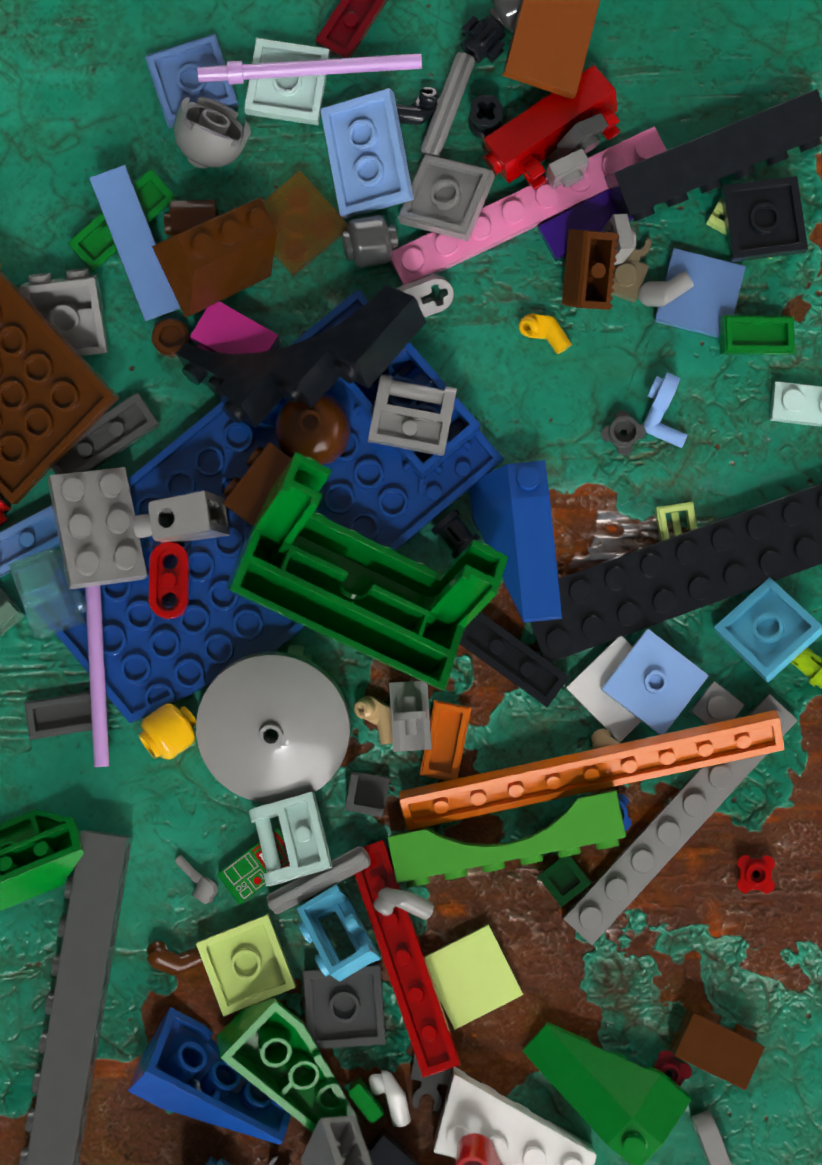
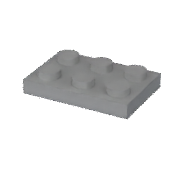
(96, 527)

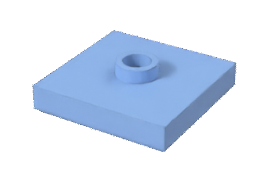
(654, 682)

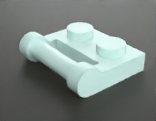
(302, 837)

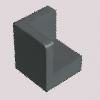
(367, 794)

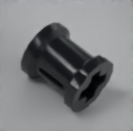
(485, 105)
(444, 527)

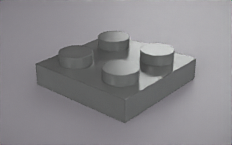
(346, 1010)

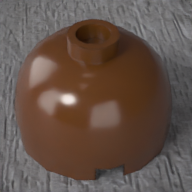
(314, 431)

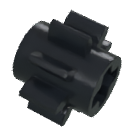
(483, 39)

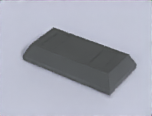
(58, 715)

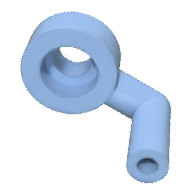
(662, 394)

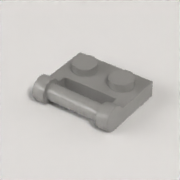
(411, 427)

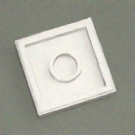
(588, 691)

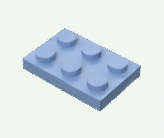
(367, 154)

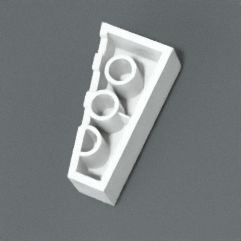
(512, 1128)

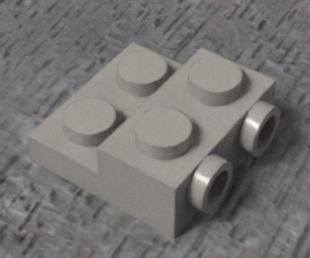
(71, 307)

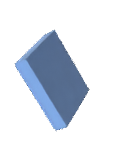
(177, 76)
(712, 296)

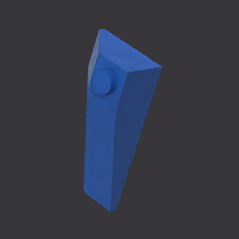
(516, 519)
(188, 1077)

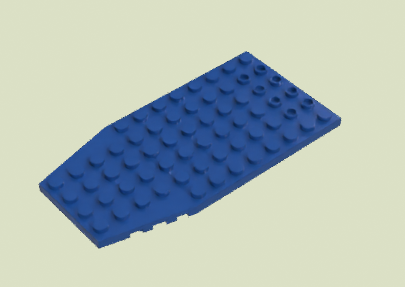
(371, 489)

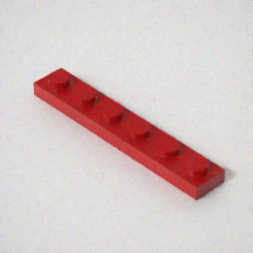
(407, 968)

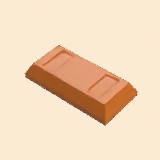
(448, 736)

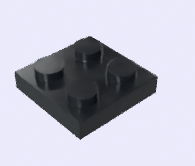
(764, 219)

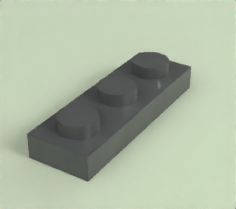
(109, 436)

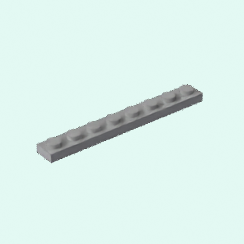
(663, 837)

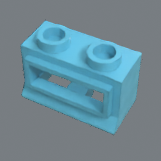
(313, 931)

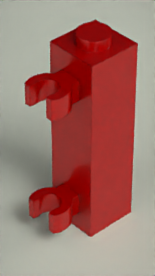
(535, 133)

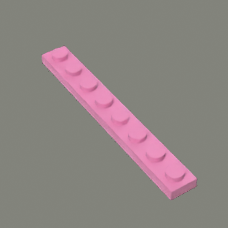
(520, 212)

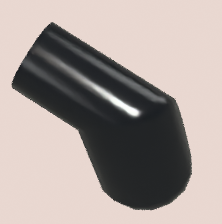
(420, 109)

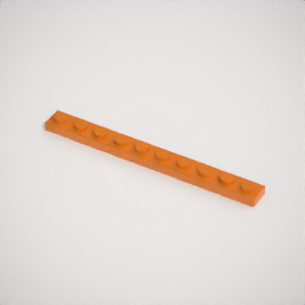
(592, 770)

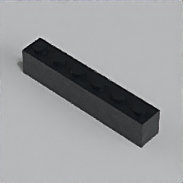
(716, 155)

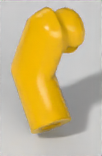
(546, 328)

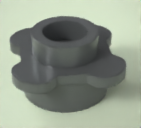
(634, 431)

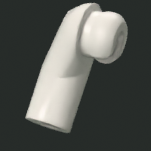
(396, 1097)

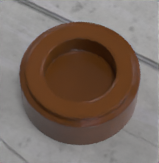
(169, 337)

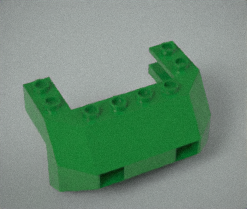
(357, 588)

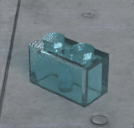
(46, 594)

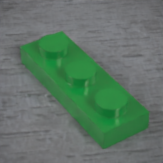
(95, 243)

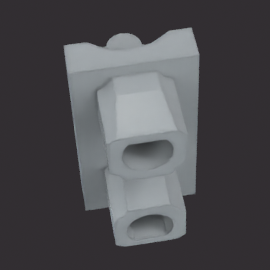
(410, 716)

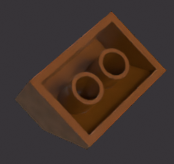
(219, 256)

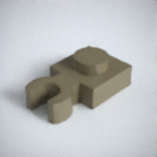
(631, 274)

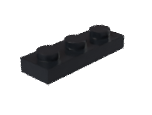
(513, 659)

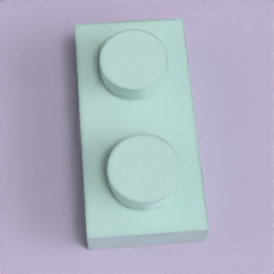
(796, 404)

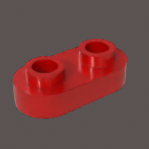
(166, 581)

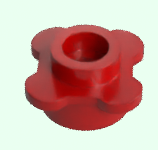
(746, 880)

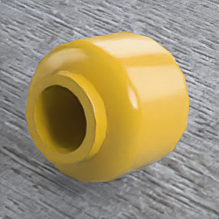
(168, 731)

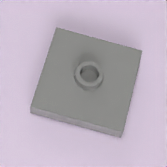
(447, 197)

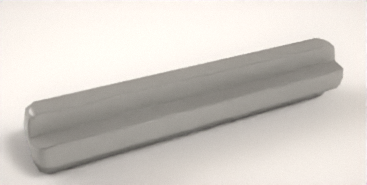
(448, 104)
(310, 885)

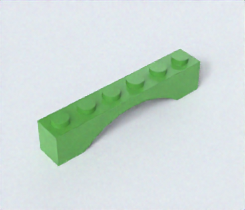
(428, 853)

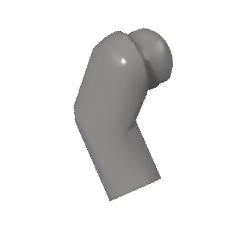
(663, 292)
(404, 900)

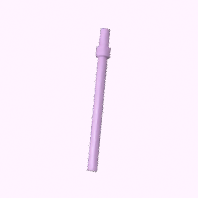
(236, 72)
(97, 676)

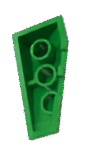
(283, 1062)
(619, 1099)

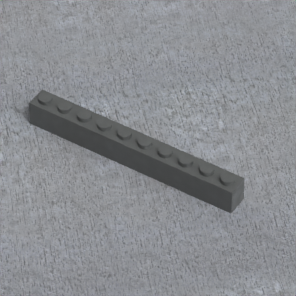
(78, 1001)

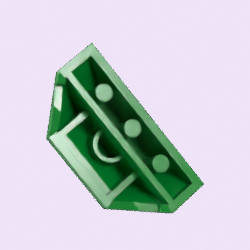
(36, 855)

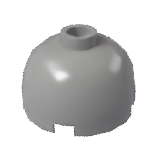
(209, 133)

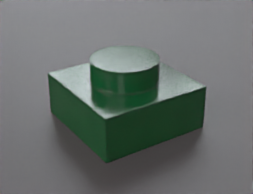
(564, 879)

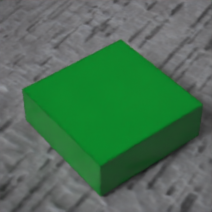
(365, 1100)

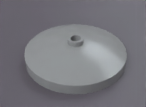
(281, 695)

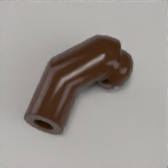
(171, 963)

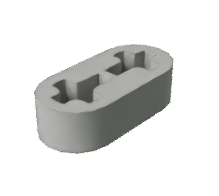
(423, 287)
(710, 1139)

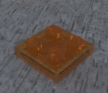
(302, 223)

